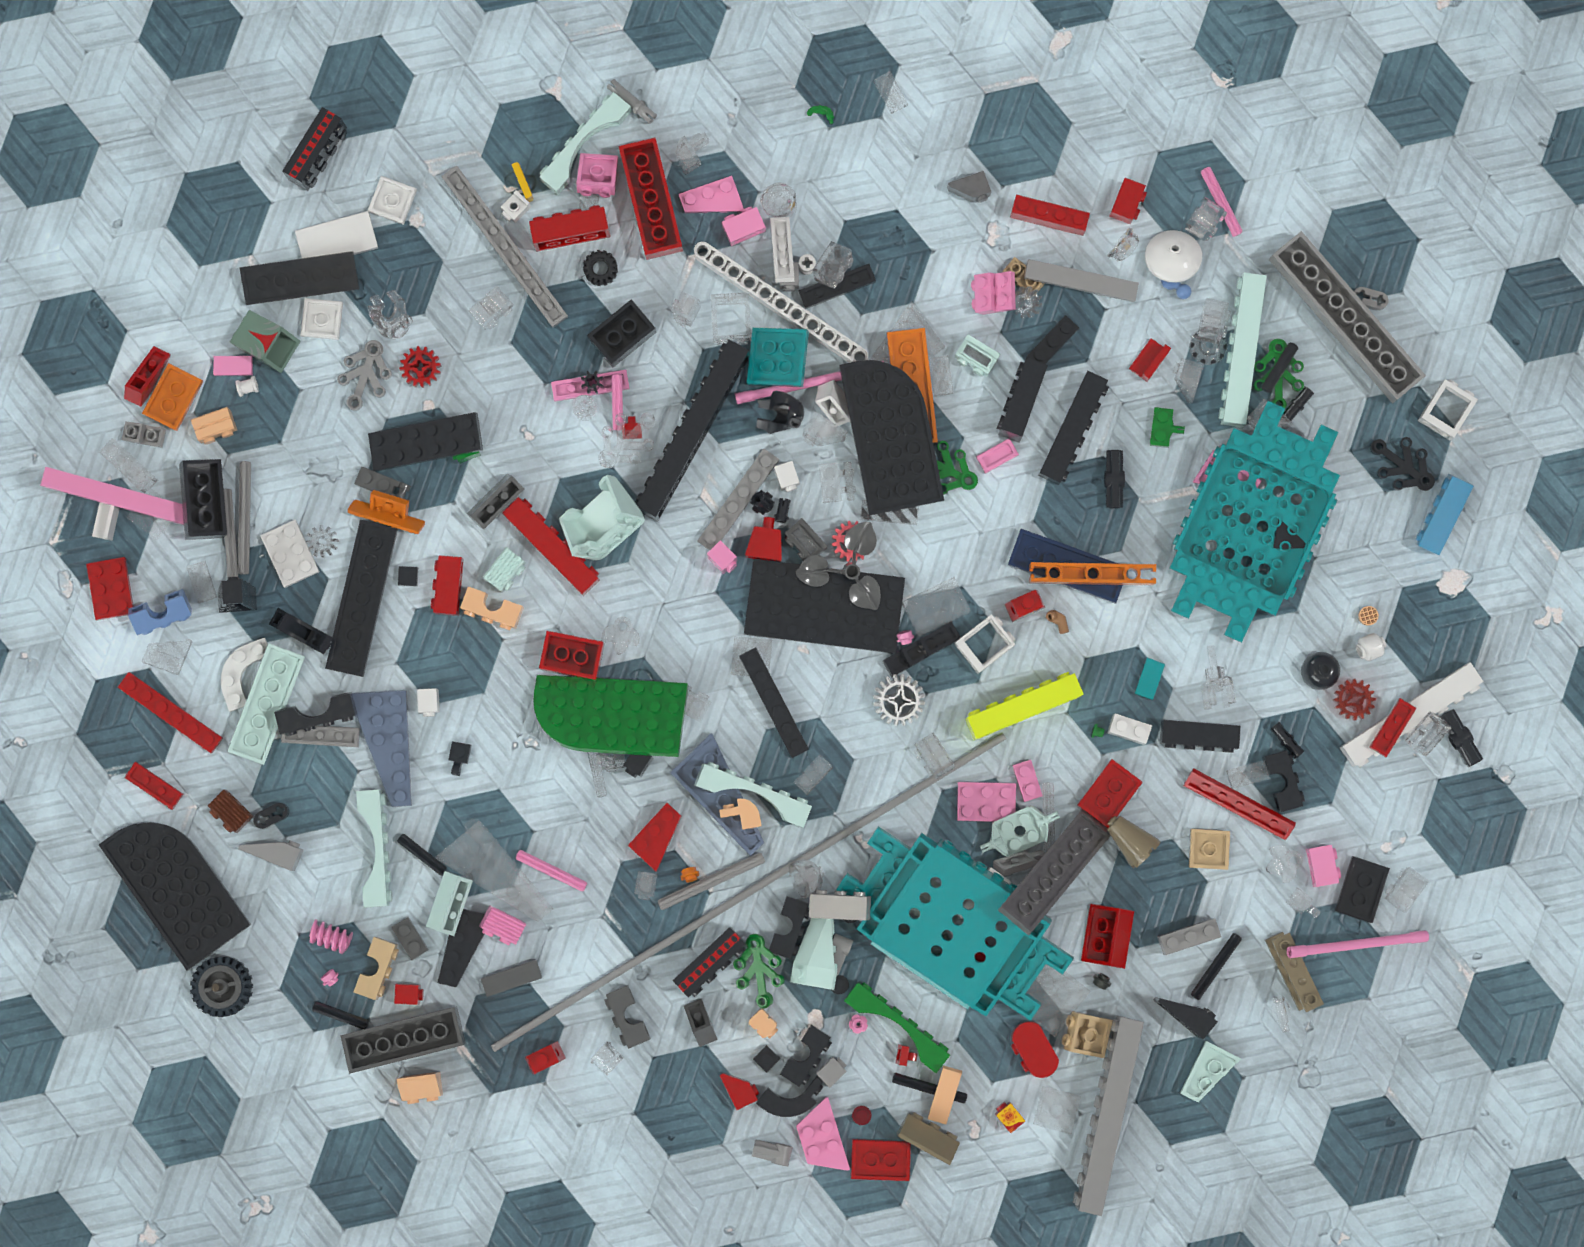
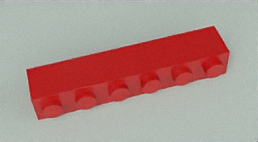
(551, 546)

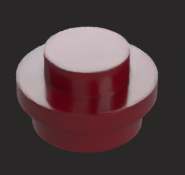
(861, 1115)

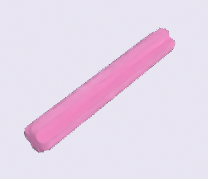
(1221, 200)
(551, 870)

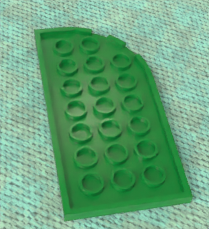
(612, 714)

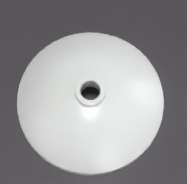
(1170, 264)

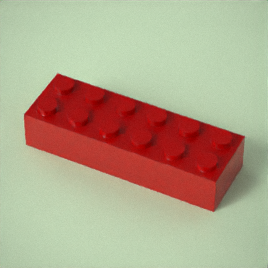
(650, 198)

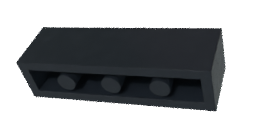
(1200, 735)

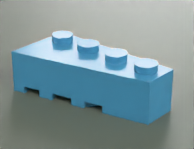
(1444, 514)

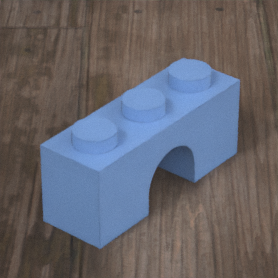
(146, 620)

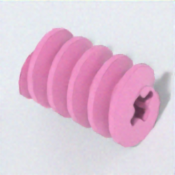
(329, 937)

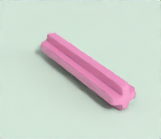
(617, 398)

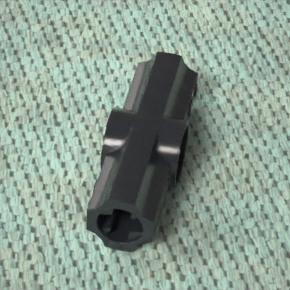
(1114, 479)
(1462, 739)

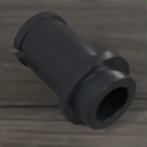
(782, 510)

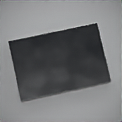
(1362, 889)

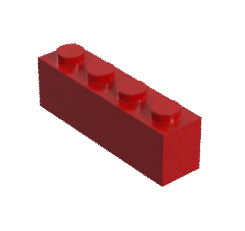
(1050, 215)

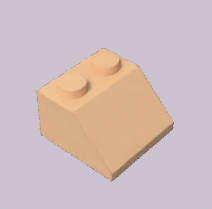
(419, 1087)

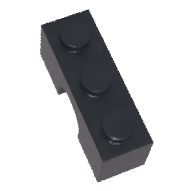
(1290, 796)
(786, 944)
(798, 1071)

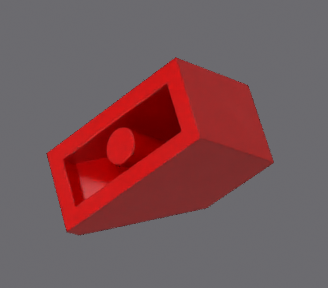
(739, 1090)

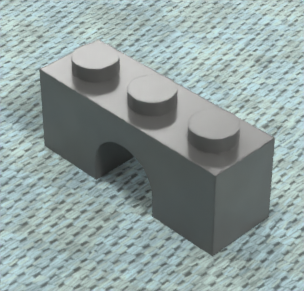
(631, 1033)

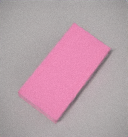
(233, 366)
(997, 455)

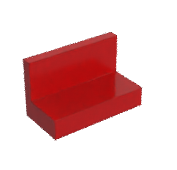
(1149, 359)

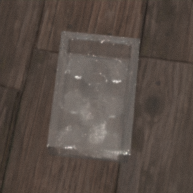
(936, 607)

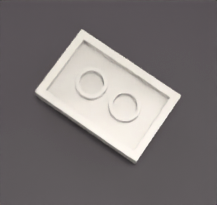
(289, 553)

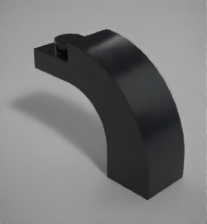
(301, 631)
(790, 1107)

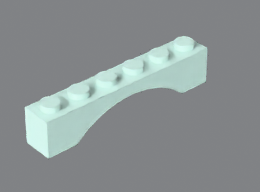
(610, 114)
(370, 806)
(790, 810)

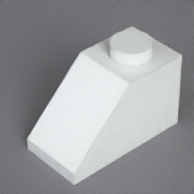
(833, 402)

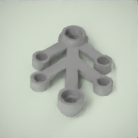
(365, 372)

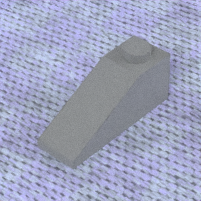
(280, 853)

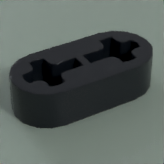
(269, 812)

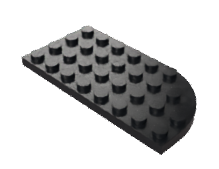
(890, 437)
(175, 889)

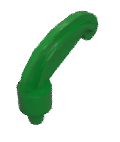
(822, 110)

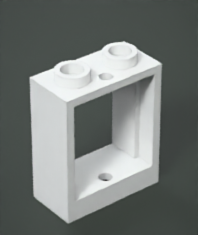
(1436, 424)
(970, 656)

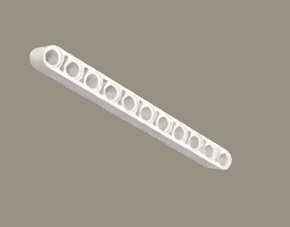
(776, 296)

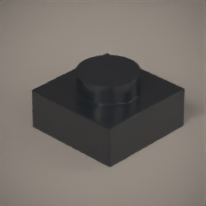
(766, 1058)

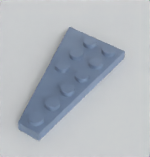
(385, 728)
(687, 774)

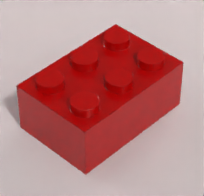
(571, 655)

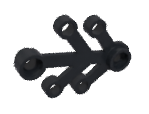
(1404, 466)

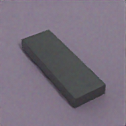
(511, 978)

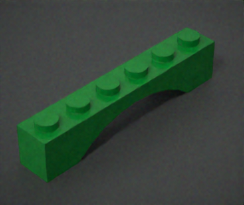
(929, 1052)

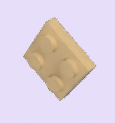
(1209, 849)

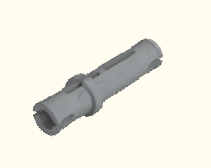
(637, 106)

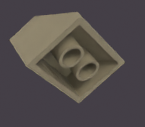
(929, 1137)

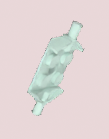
(1008, 842)

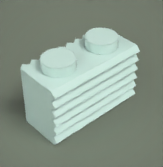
(504, 570)

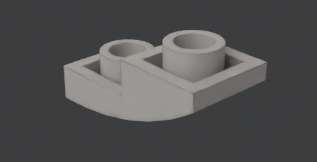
(143, 434)

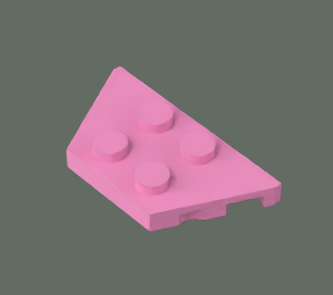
(821, 1138)

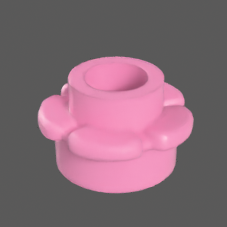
(905, 637)
(329, 978)
(853, 1024)

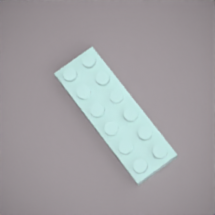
(267, 694)

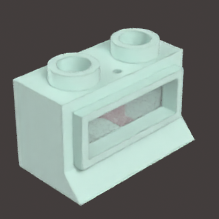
(977, 356)

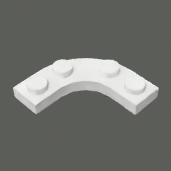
(233, 671)

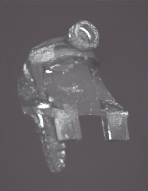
(397, 324)

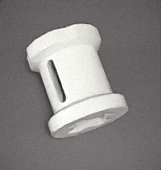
(807, 257)
(247, 386)

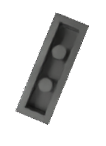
(495, 501)

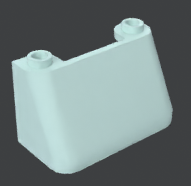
(603, 522)

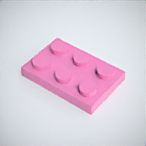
(985, 801)

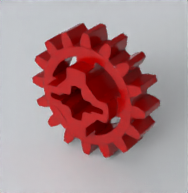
(412, 367)

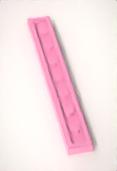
(112, 495)

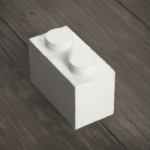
(1129, 729)

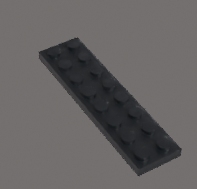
(361, 598)

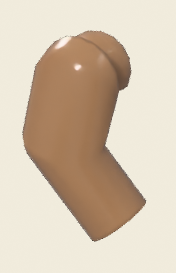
(1059, 619)

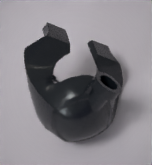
(789, 412)

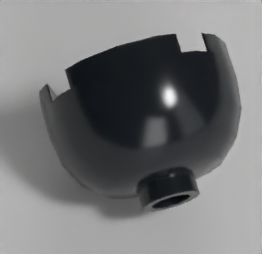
(1320, 670)

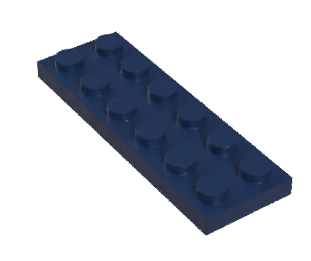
(1036, 548)

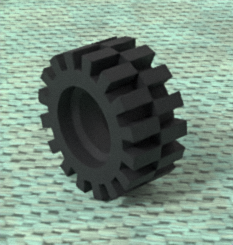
(596, 257)

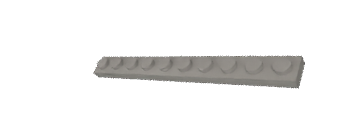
(504, 246)

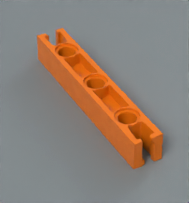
(1078, 573)

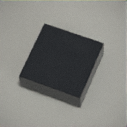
(408, 576)

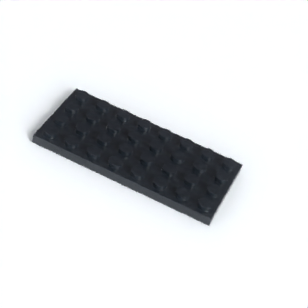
(823, 615)

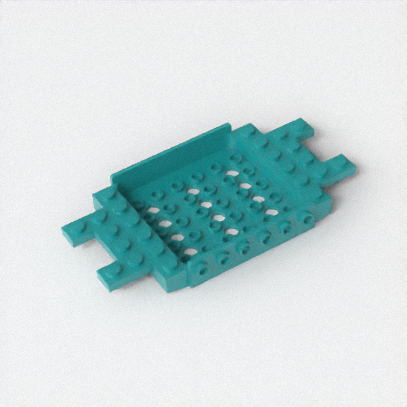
(1284, 462)
(896, 889)

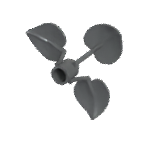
(866, 591)

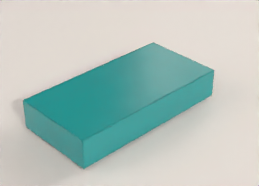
(1149, 679)

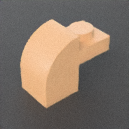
(748, 813)

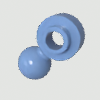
(1182, 290)

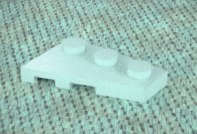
(1207, 1071)

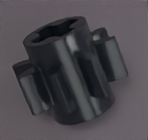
(590, 377)
(762, 502)

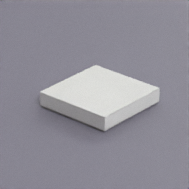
(392, 200)
(321, 319)

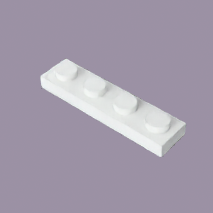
(782, 249)

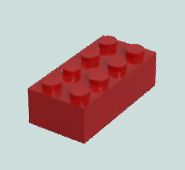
(569, 228)

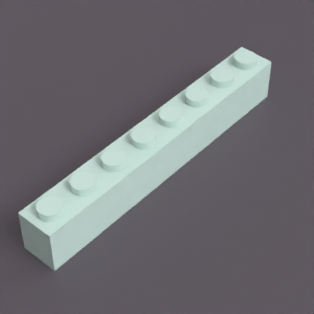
(1243, 349)

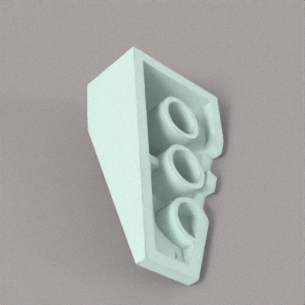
(815, 957)

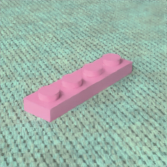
(572, 388)

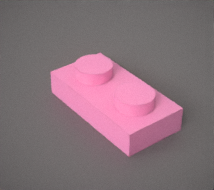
(1027, 780)

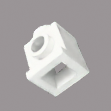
(522, 207)

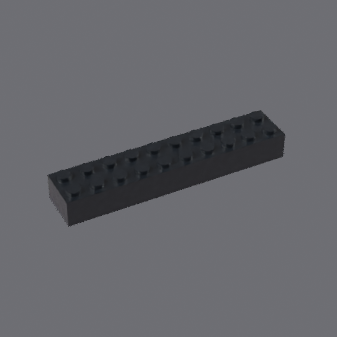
(693, 430)

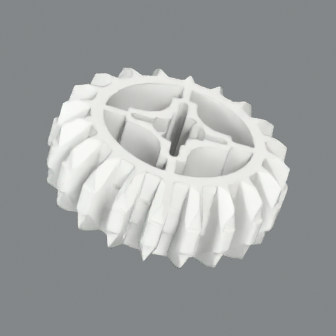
(907, 700)

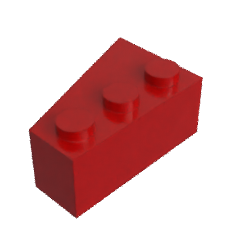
(656, 836)

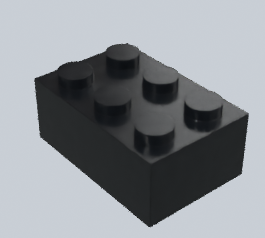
(622, 333)

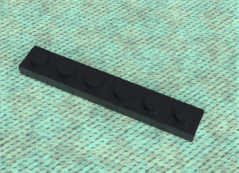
(773, 702)

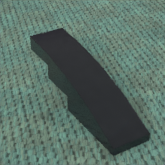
(921, 649)

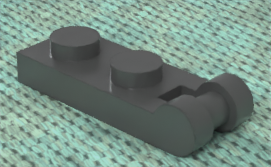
(375, 481)

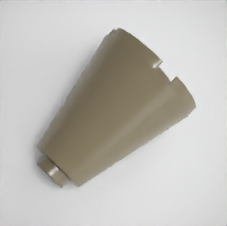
(1132, 840)

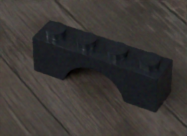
(291, 719)

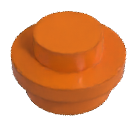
(689, 874)

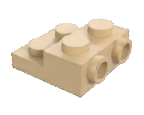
(1087, 1034)

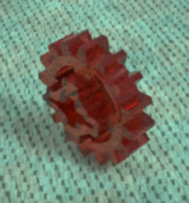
(1350, 693)

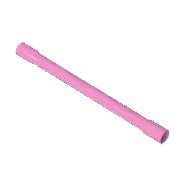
(751, 395)
(1303, 950)

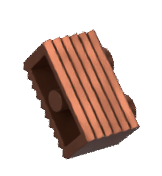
(229, 811)

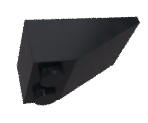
(1195, 1019)

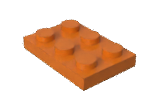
(172, 397)

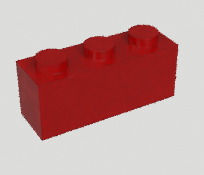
(447, 585)

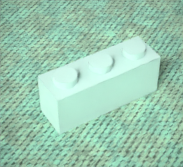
(449, 903)

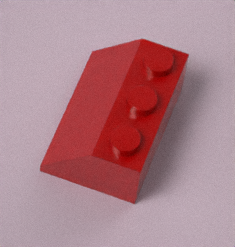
(1107, 936)

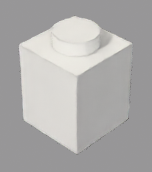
(787, 476)
(428, 702)

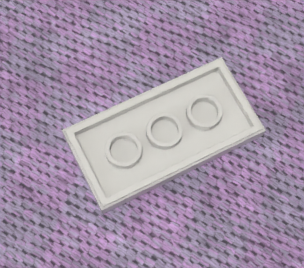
(338, 236)

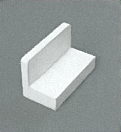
(105, 521)

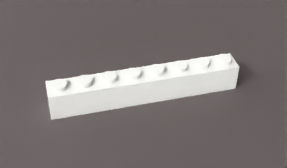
(1433, 699)

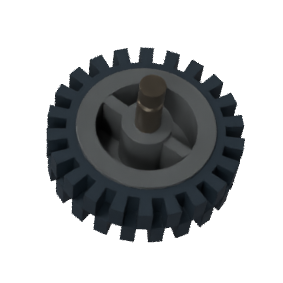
(221, 986)

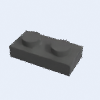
(410, 938)

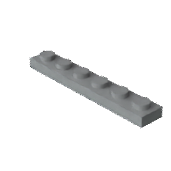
(738, 499)

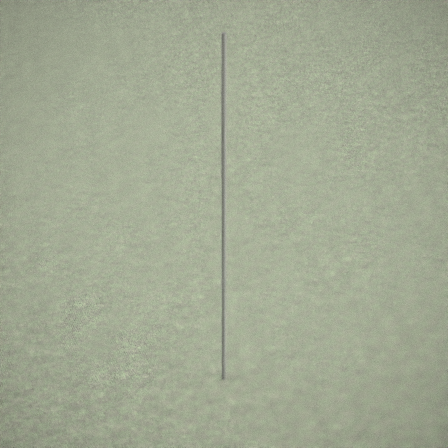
(741, 896)

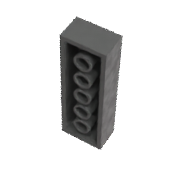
(403, 1040)

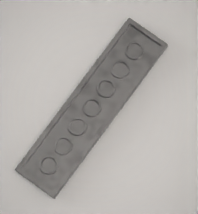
(1054, 872)

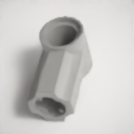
(843, 947)
(776, 1153)

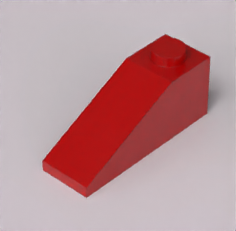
(146, 376)

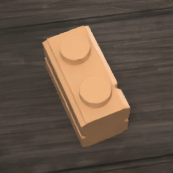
(214, 425)
(765, 1025)

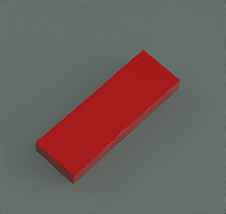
(1392, 727)
(154, 785)

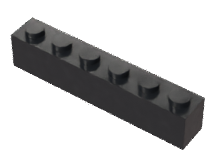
(1072, 429)

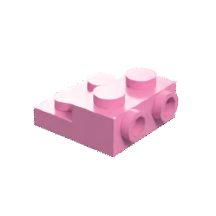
(597, 174)
(994, 292)

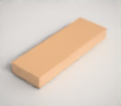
(944, 1094)

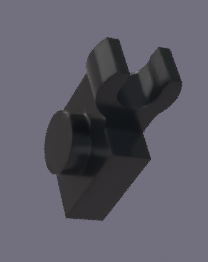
(459, 754)

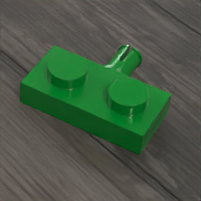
(1163, 427)

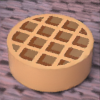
(1368, 615)

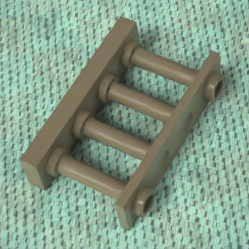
(1294, 973)

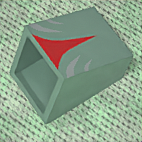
(265, 341)

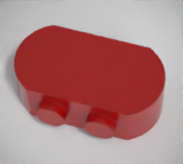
(1034, 1049)

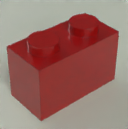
(1127, 201)

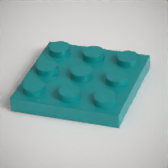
(777, 357)

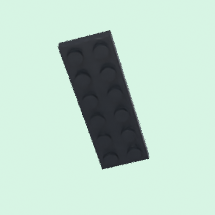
(299, 278)
(425, 441)

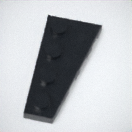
(461, 948)

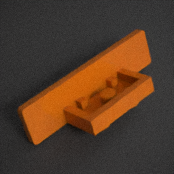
(388, 511)

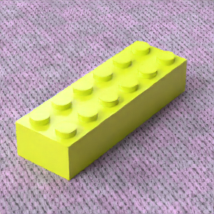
(1025, 706)

